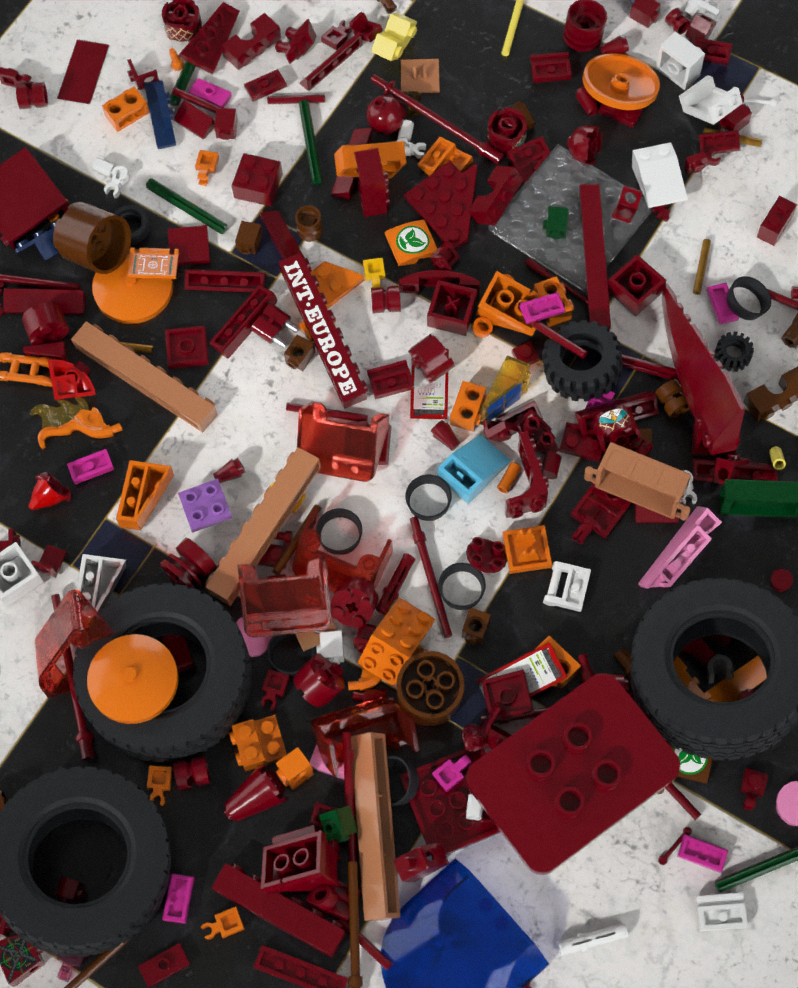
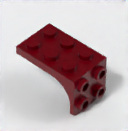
(536, 497)

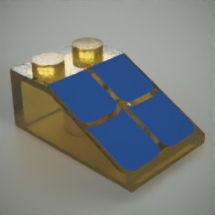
(507, 388)

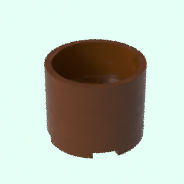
(92, 238)
(437, 705)

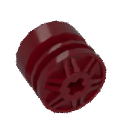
(584, 25)
(192, 561)

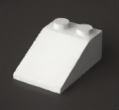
(659, 175)

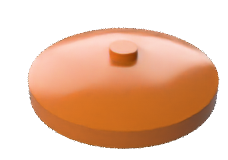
(621, 81)
(130, 299)
(132, 679)

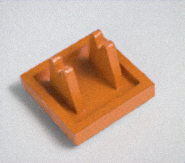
(527, 549)

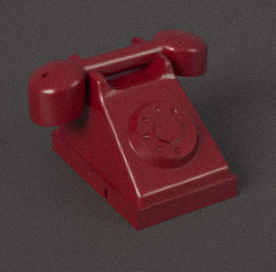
(303, 865)

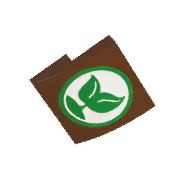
(693, 767)

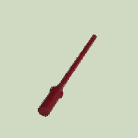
(544, 272)

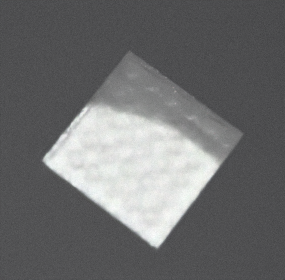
(558, 185)

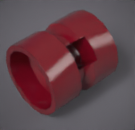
(31, 95)
(385, 299)
(191, 772)

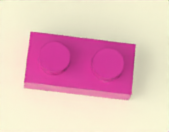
(90, 466)

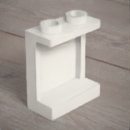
(708, 101)

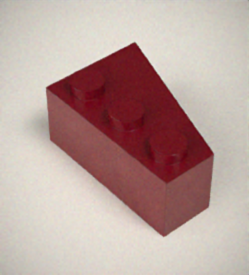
(372, 183)

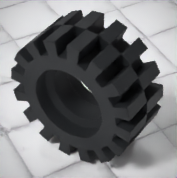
(741, 343)

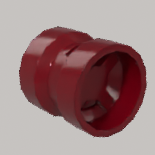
(678, 21)

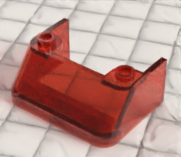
(368, 566)
(376, 716)

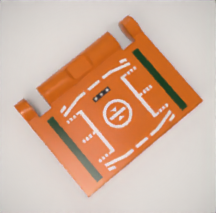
(153, 263)

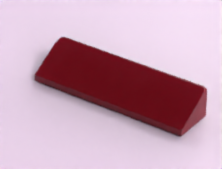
(332, 62)
(344, 186)
(280, 234)
(223, 280)
(20, 300)
(240, 324)
(641, 406)
(704, 470)

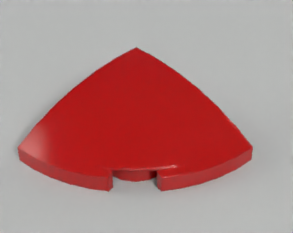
(69, 380)

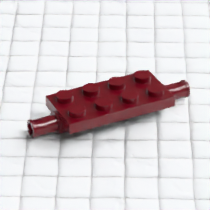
(601, 510)

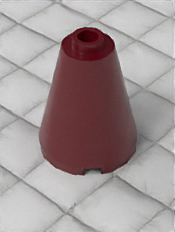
(256, 794)

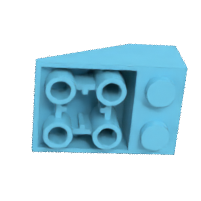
(472, 467)

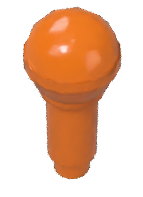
(177, 63)

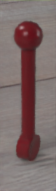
(662, 860)

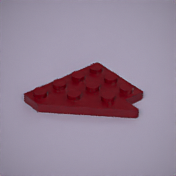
(445, 202)

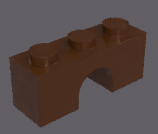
(764, 403)

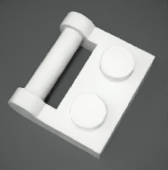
(574, 587)

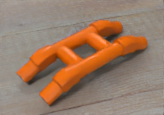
(33, 376)

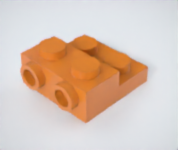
(258, 742)

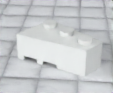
(99, 578)

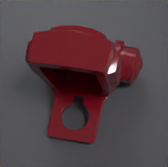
(486, 735)

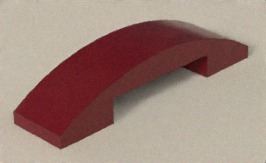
(429, 278)

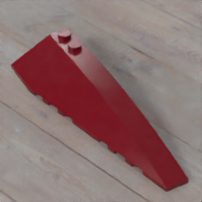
(706, 388)

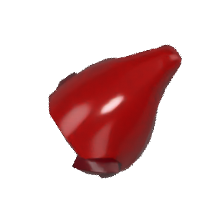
(48, 492)

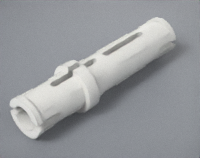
(565, 946)

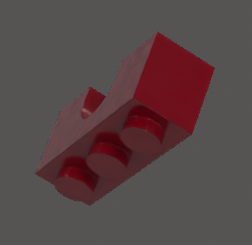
(241, 52)
(490, 208)

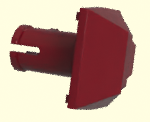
(301, 41)
(539, 431)

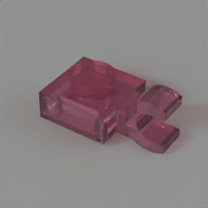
(66, 969)

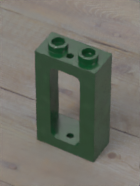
(759, 498)

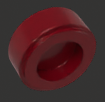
(781, 580)

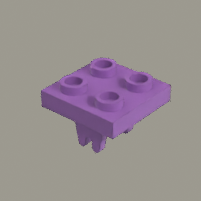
(205, 505)

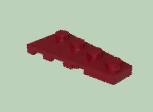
(206, 46)

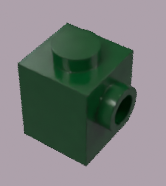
(556, 222)
(338, 824)

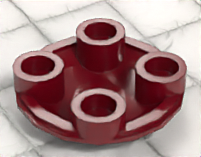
(486, 555)

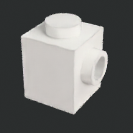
(331, 646)

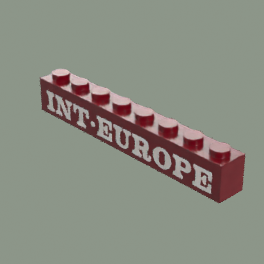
(323, 331)

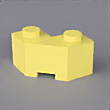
(396, 37)

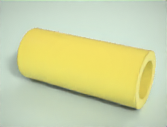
(777, 458)

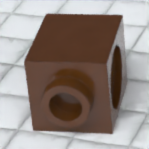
(248, 237)
(299, 345)
(475, 617)

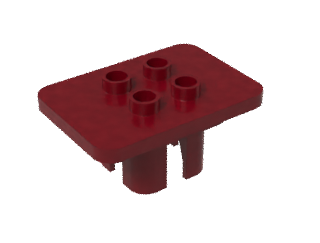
(572, 773)

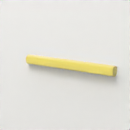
(512, 27)

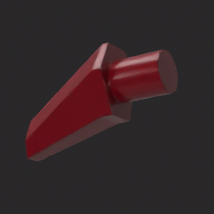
(369, 694)

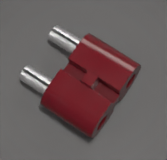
(271, 323)

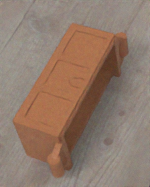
(641, 481)

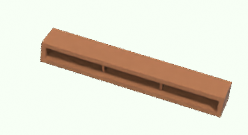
(144, 376)
(264, 524)
(375, 828)

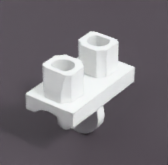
(706, 7)

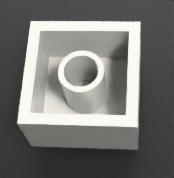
(680, 60)
(16, 575)

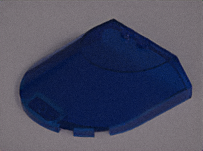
(458, 939)

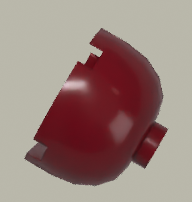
(385, 114)
(585, 143)

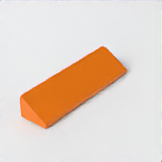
(744, 678)

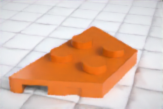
(335, 281)

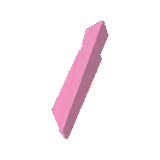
(681, 549)

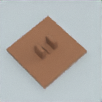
(420, 75)

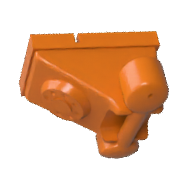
(501, 306)

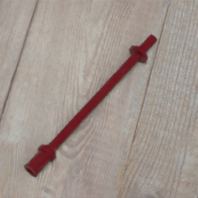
(483, 148)
(84, 736)

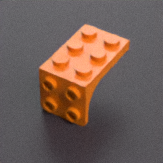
(395, 640)

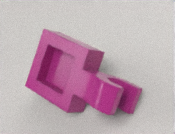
(449, 774)

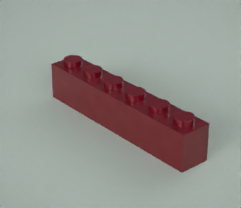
(279, 910)

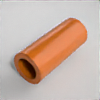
(509, 477)

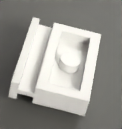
(721, 912)

